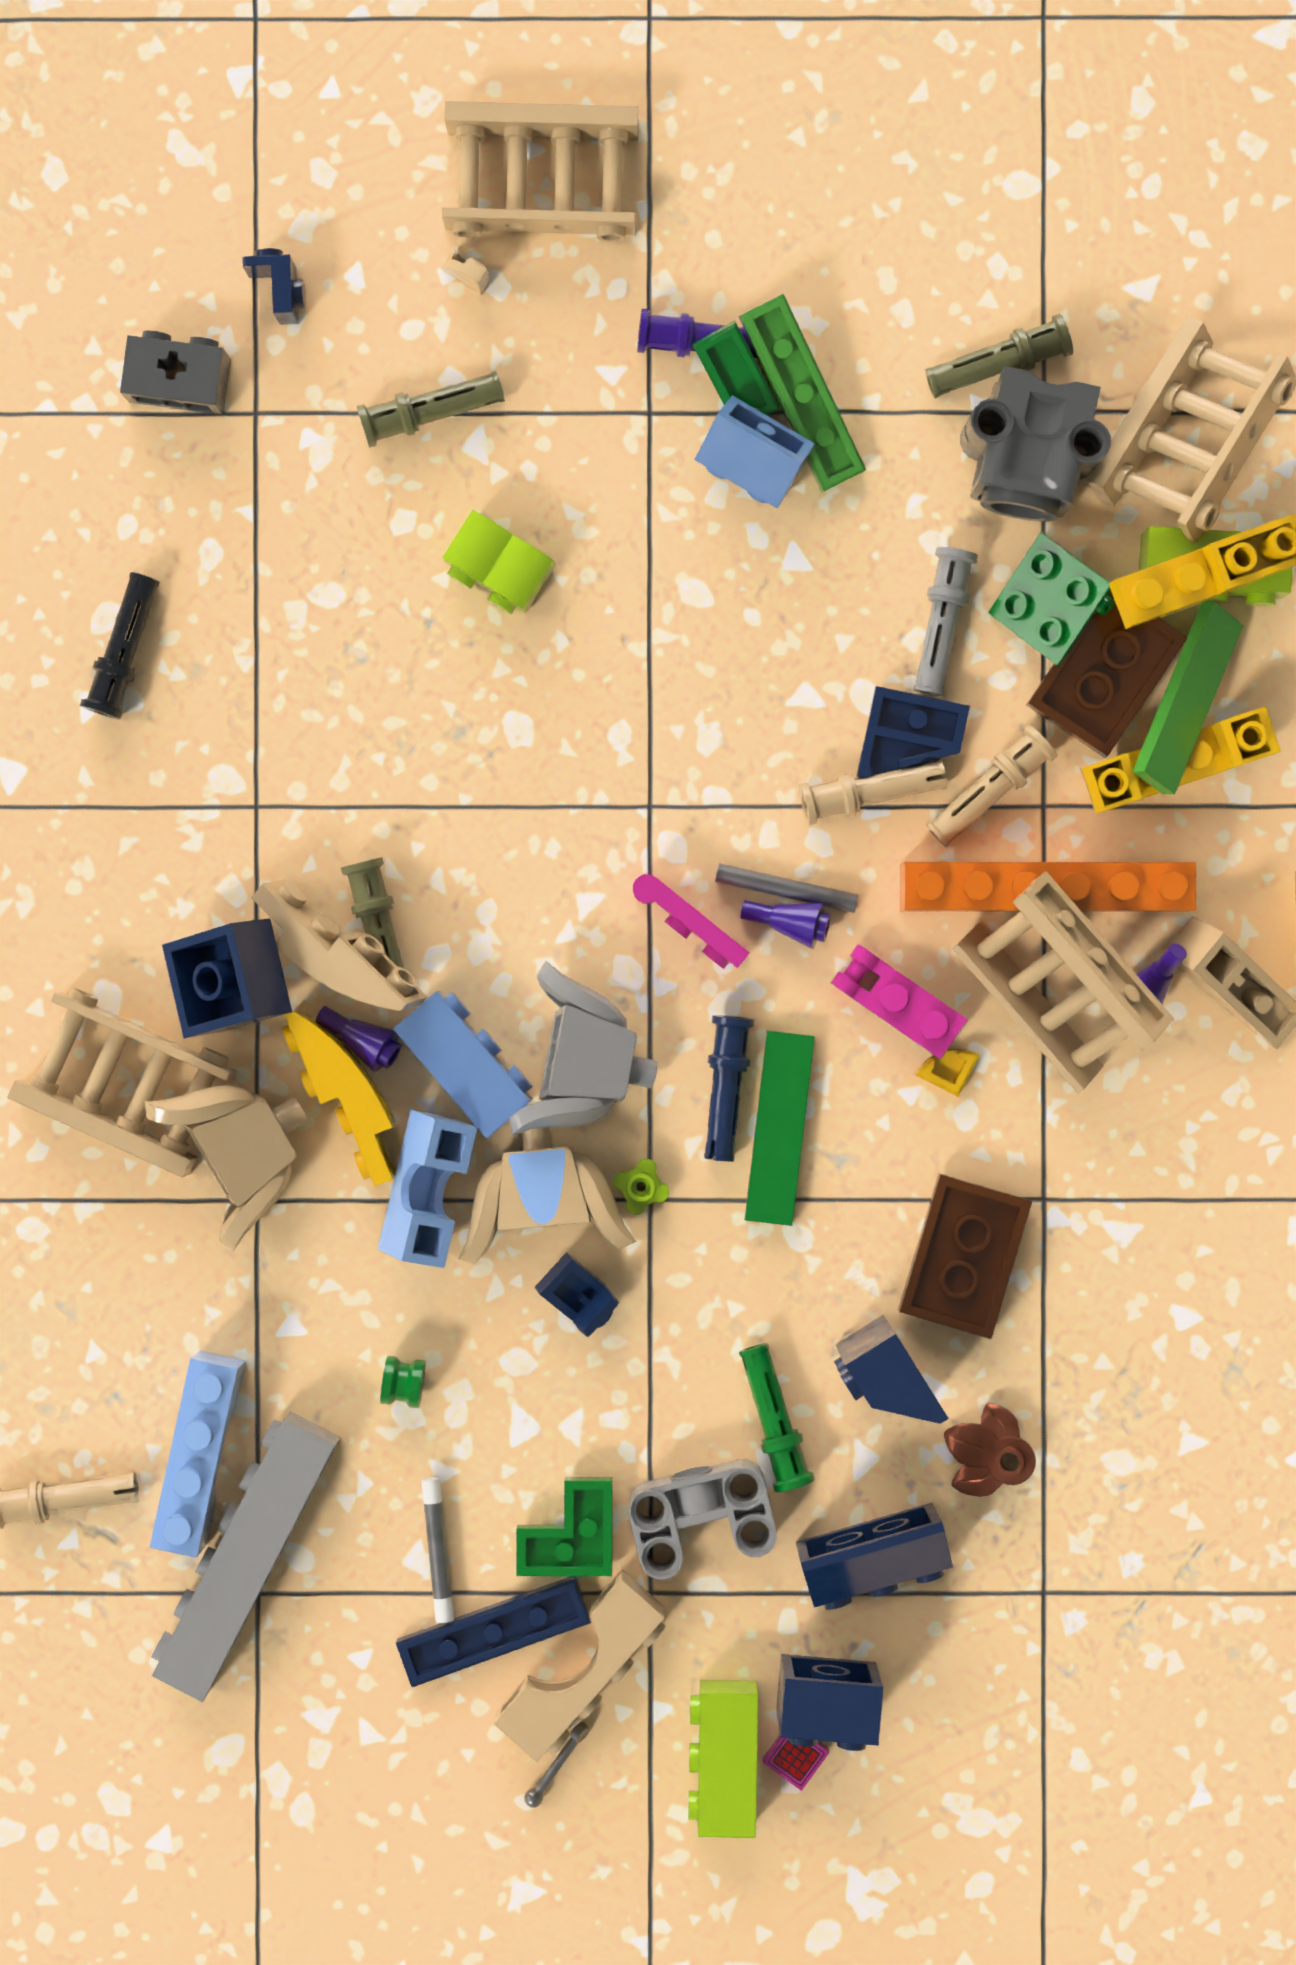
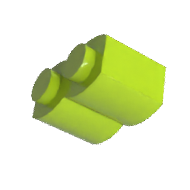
(497, 562)

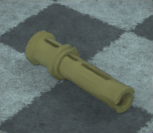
(1019, 351)
(407, 413)
(377, 902)

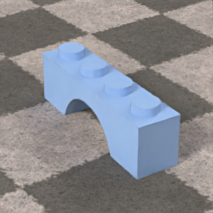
(195, 1453)

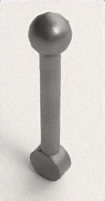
(534, 1796)

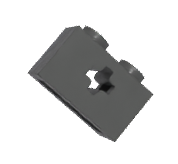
(197, 389)

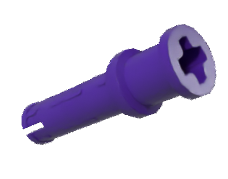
(675, 333)

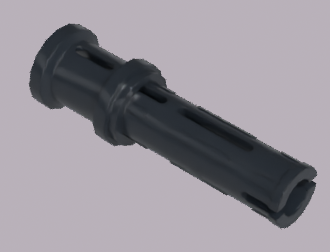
(113, 675)

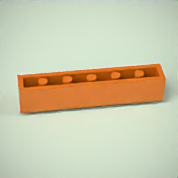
(1088, 884)

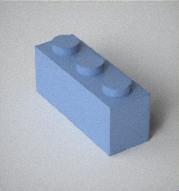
(464, 1062)

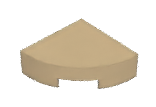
(468, 271)

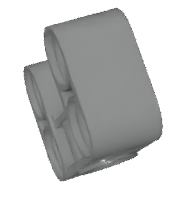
(698, 1498)

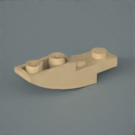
(344, 963)

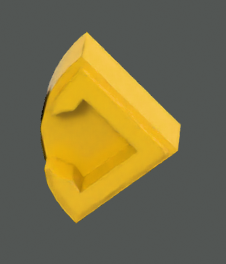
(950, 1071)

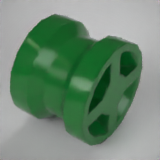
(402, 1382)

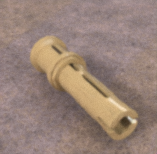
(1007, 772)
(850, 794)
(41, 1501)

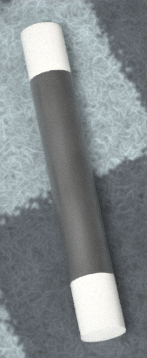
(437, 1549)

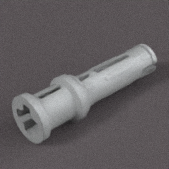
(932, 678)

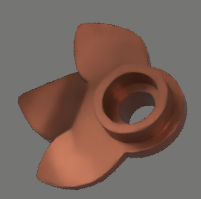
(982, 1452)

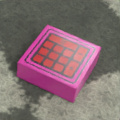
(795, 1762)

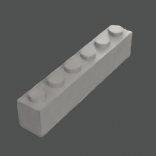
(246, 1555)

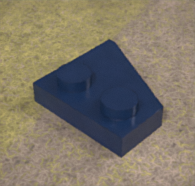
(909, 731)

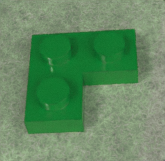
(581, 1544)

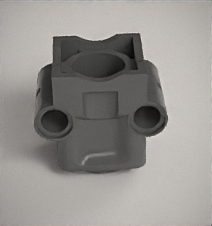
(1032, 460)

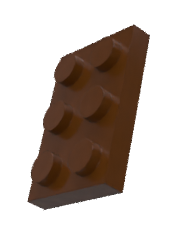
(1106, 678)
(964, 1256)

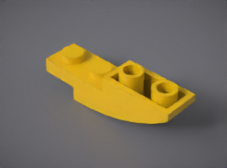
(1206, 572)
(337, 1073)

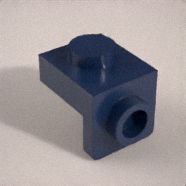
(287, 290)
(578, 1294)

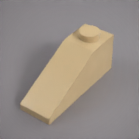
(1235, 981)

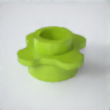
(636, 1199)

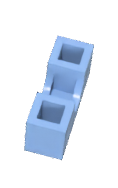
(415, 1216)

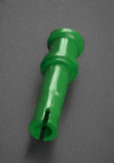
(780, 1439)

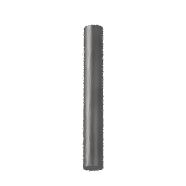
(786, 888)

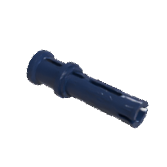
(727, 1064)

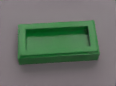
(735, 368)

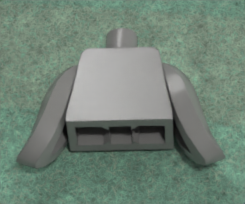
(586, 1058)

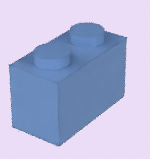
(754, 452)

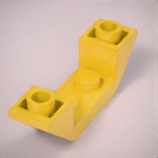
(1216, 750)

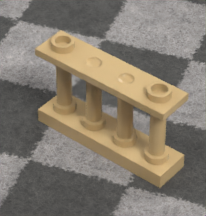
(518, 126)
(1168, 392)
(1090, 958)
(84, 1111)

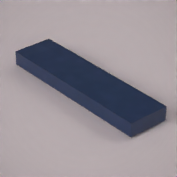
(493, 1631)

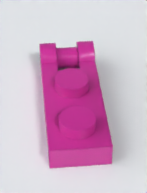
(688, 920)
(901, 1003)

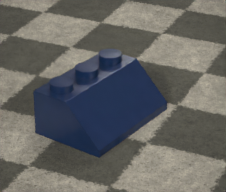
(882, 1371)
(874, 1556)

